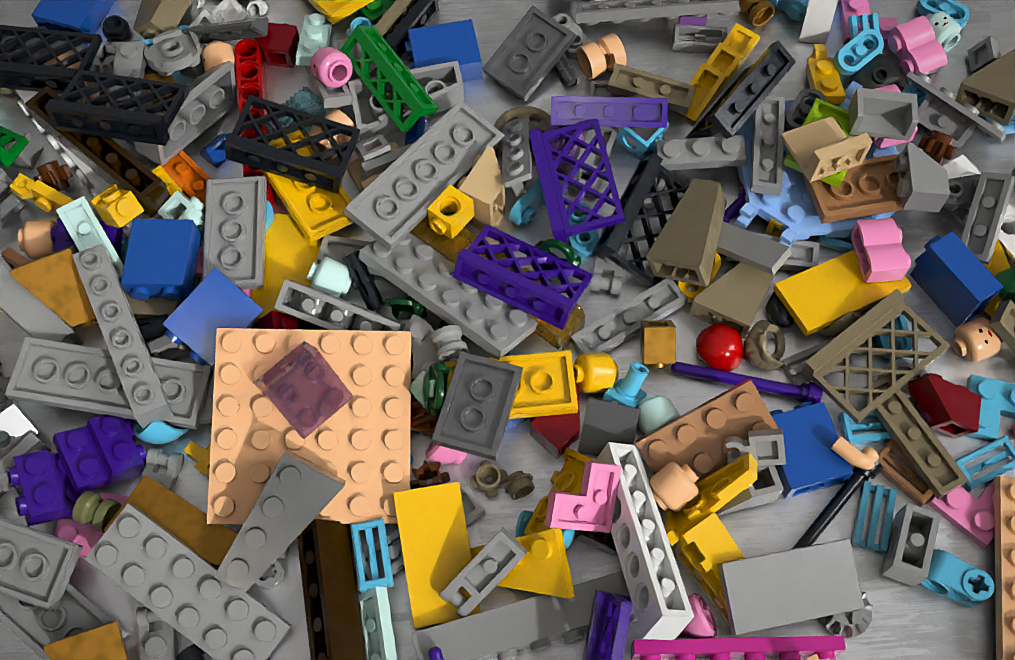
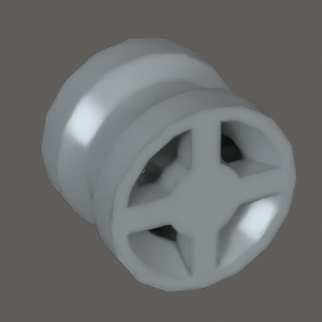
(448, 343)

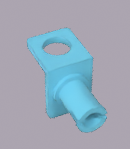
(642, 147)
(627, 389)

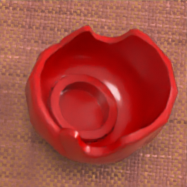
(720, 347)

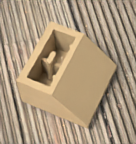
(486, 190)

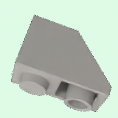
(922, 180)
(763, 491)

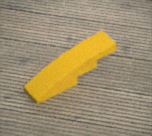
(720, 69)

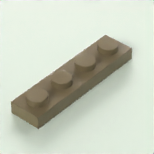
(918, 442)

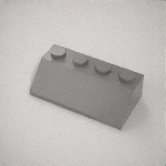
(207, 101)

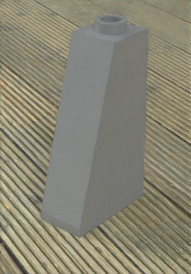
(31, 313)

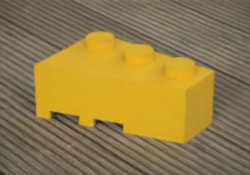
(701, 552)

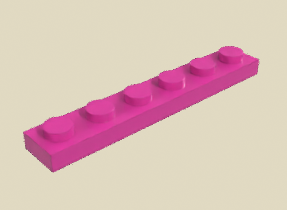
(748, 648)

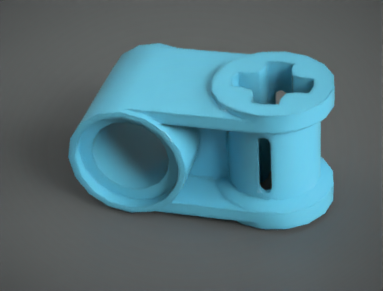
(954, 579)

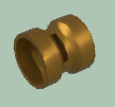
(758, 10)

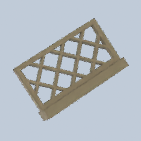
(857, 335)

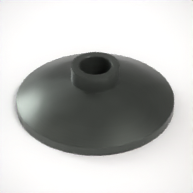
(883, 65)

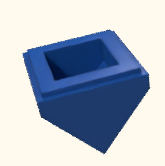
(417, 130)
(215, 151)

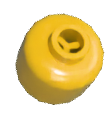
(595, 372)

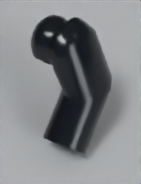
(778, 313)

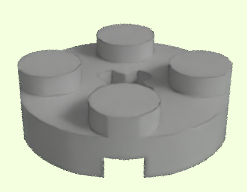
(173, 52)

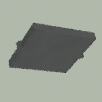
(607, 423)

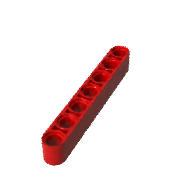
(252, 81)

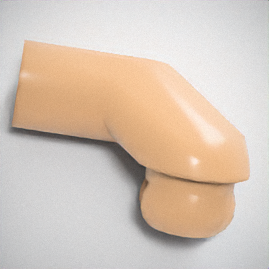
(862, 459)

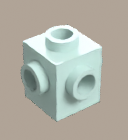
(183, 208)

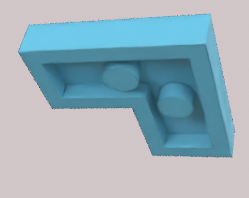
(996, 400)

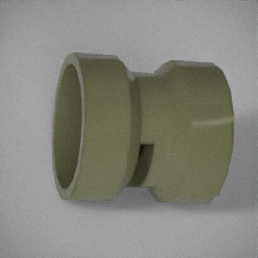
(94, 510)

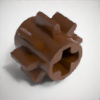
(937, 146)
(54, 175)
(421, 419)
(426, 472)

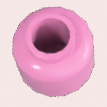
(331, 67)

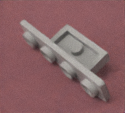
(948, 116)
(517, 155)

